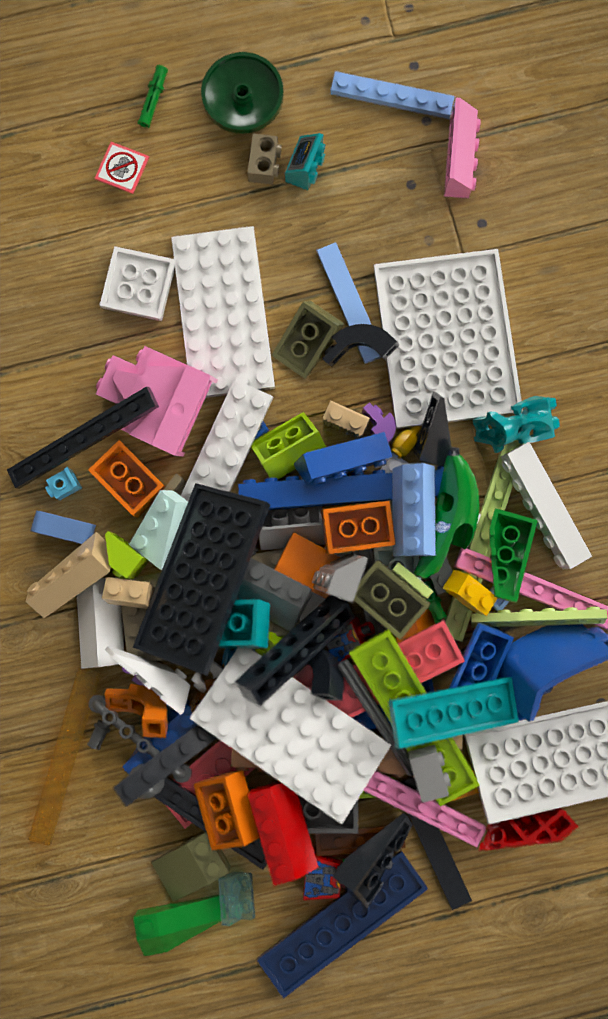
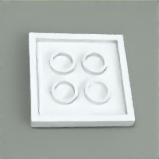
(138, 283)

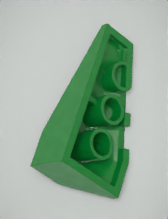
(510, 548)

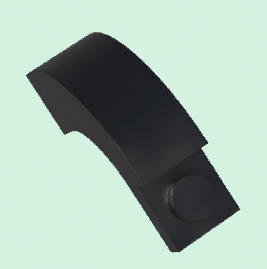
(360, 335)
(327, 678)

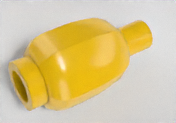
(405, 442)

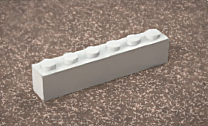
(546, 506)

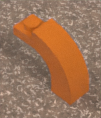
(143, 702)

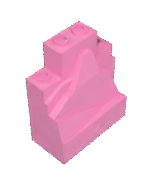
(176, 388)

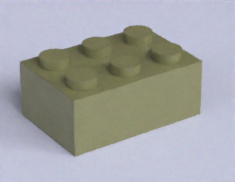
(390, 599)

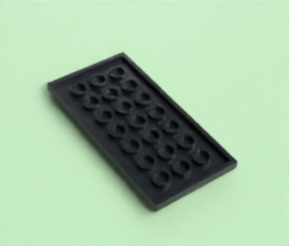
(201, 577)

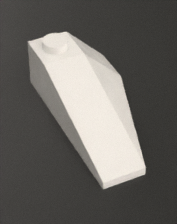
(164, 680)

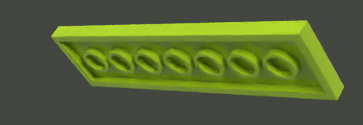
(393, 678)

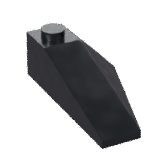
(364, 868)

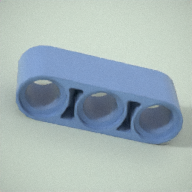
(62, 527)

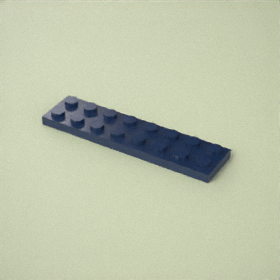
(338, 928)

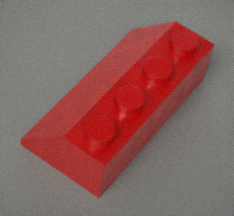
(282, 832)

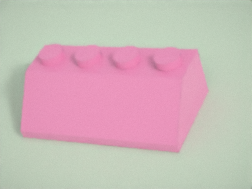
(461, 150)

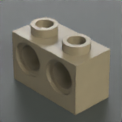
(264, 159)

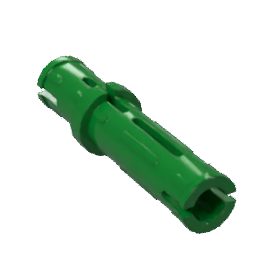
(155, 89)

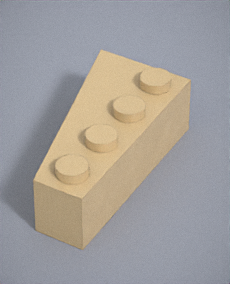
(70, 576)

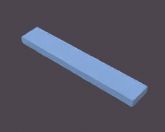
(345, 293)

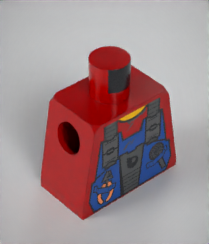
(350, 638)
(320, 881)

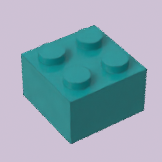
(247, 625)

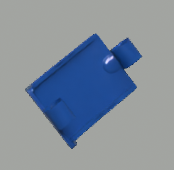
(547, 659)

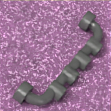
(98, 705)

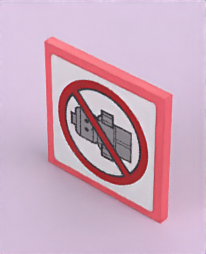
(122, 167)

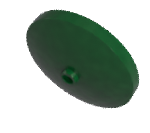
(242, 92)

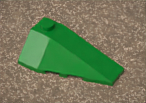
(169, 925)

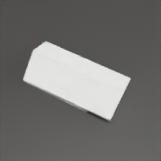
(98, 627)

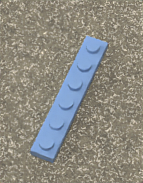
(392, 95)

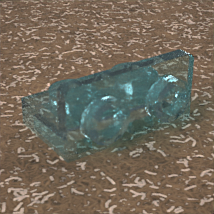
(236, 897)

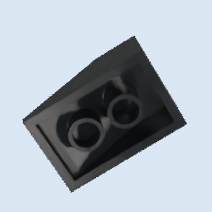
(434, 434)

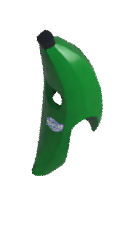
(454, 512)

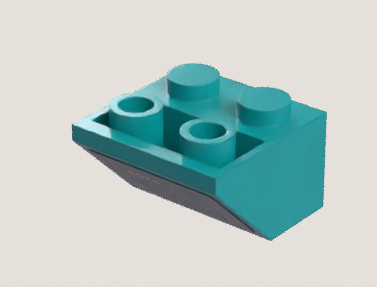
(305, 161)

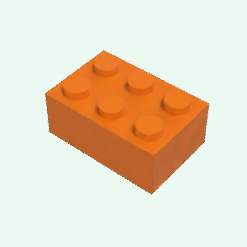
(127, 479)
(358, 527)

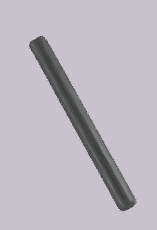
(375, 713)

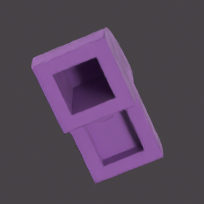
(380, 424)

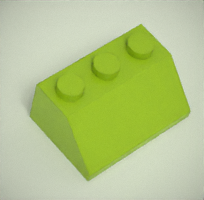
(286, 444)

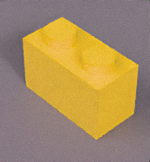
(470, 592)

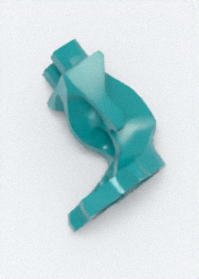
(508, 429)

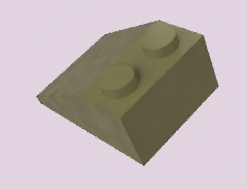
(307, 338)
(190, 866)

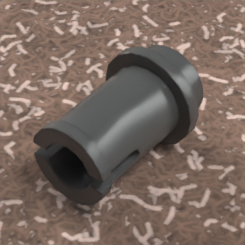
(98, 734)

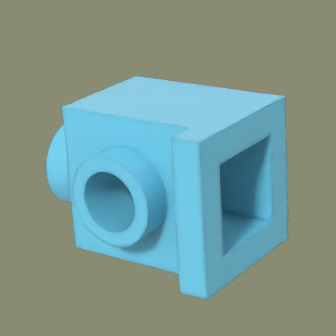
(70, 484)

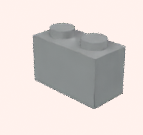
(428, 773)

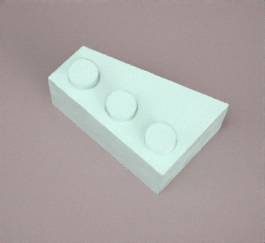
(159, 527)

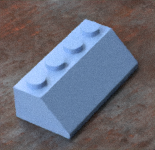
(414, 510)

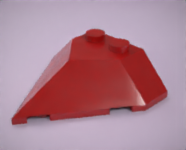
(529, 830)

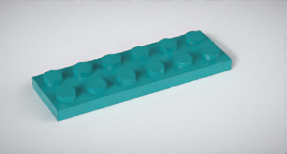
(452, 712)

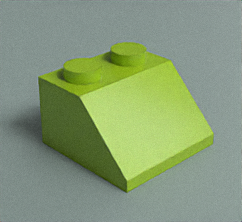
(123, 558)

